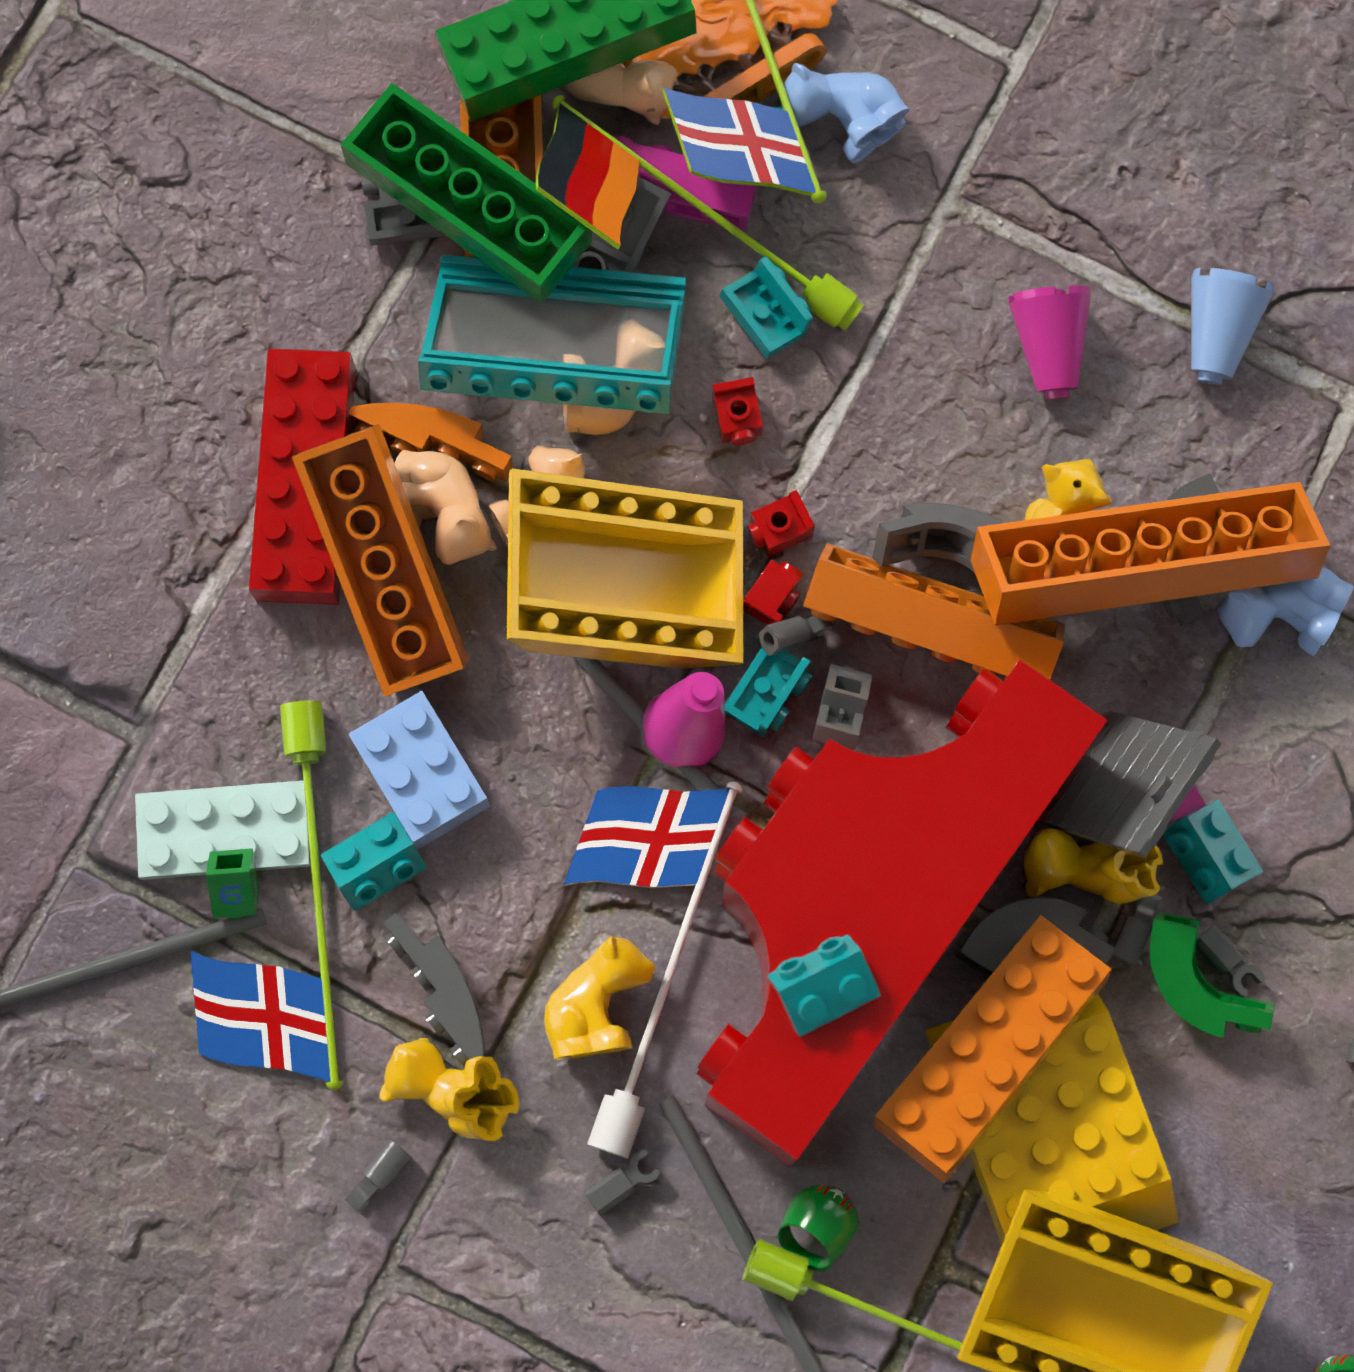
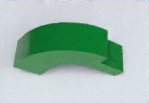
(1188, 991)

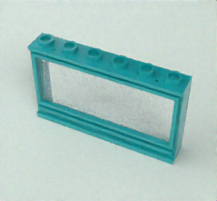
(591, 342)

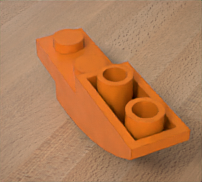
(424, 427)

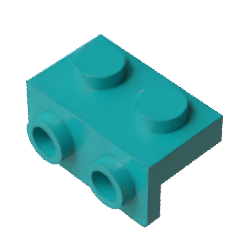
(768, 308)
(766, 689)
(1212, 851)
(373, 861)
(824, 984)

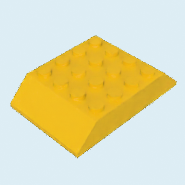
(624, 572)
(1076, 1133)
(1108, 1297)

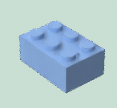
(419, 770)

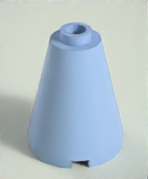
(1223, 320)

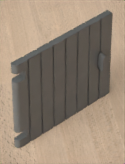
(1130, 783)

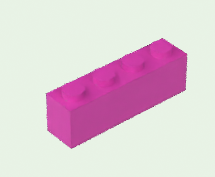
(728, 200)

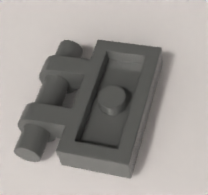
(391, 221)

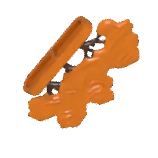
(729, 33)

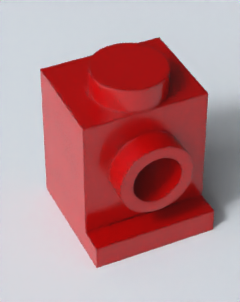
(735, 395)
(775, 539)
(773, 593)

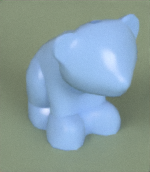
(861, 102)
(1306, 605)

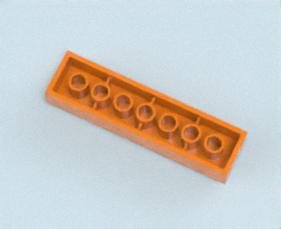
(1148, 553)

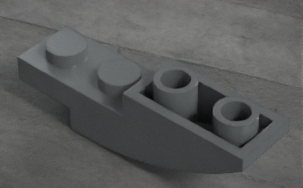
(842, 706)
(452, 1003)

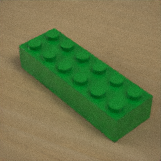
(545, 44)
(465, 192)

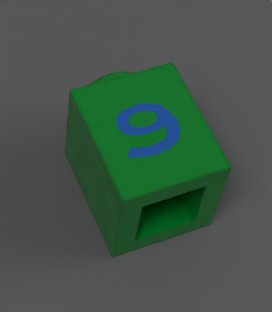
(232, 883)

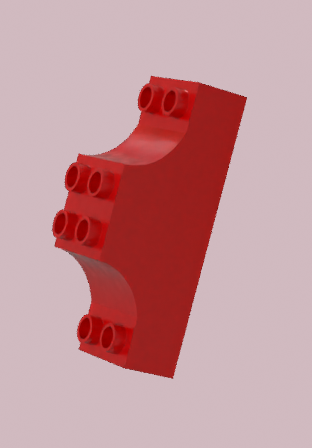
(895, 863)

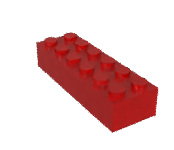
(302, 408)

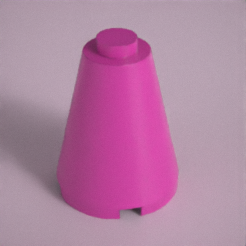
(1052, 335)
(687, 721)

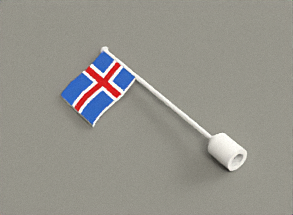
(648, 842)

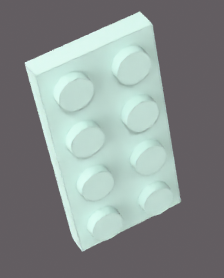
(185, 825)

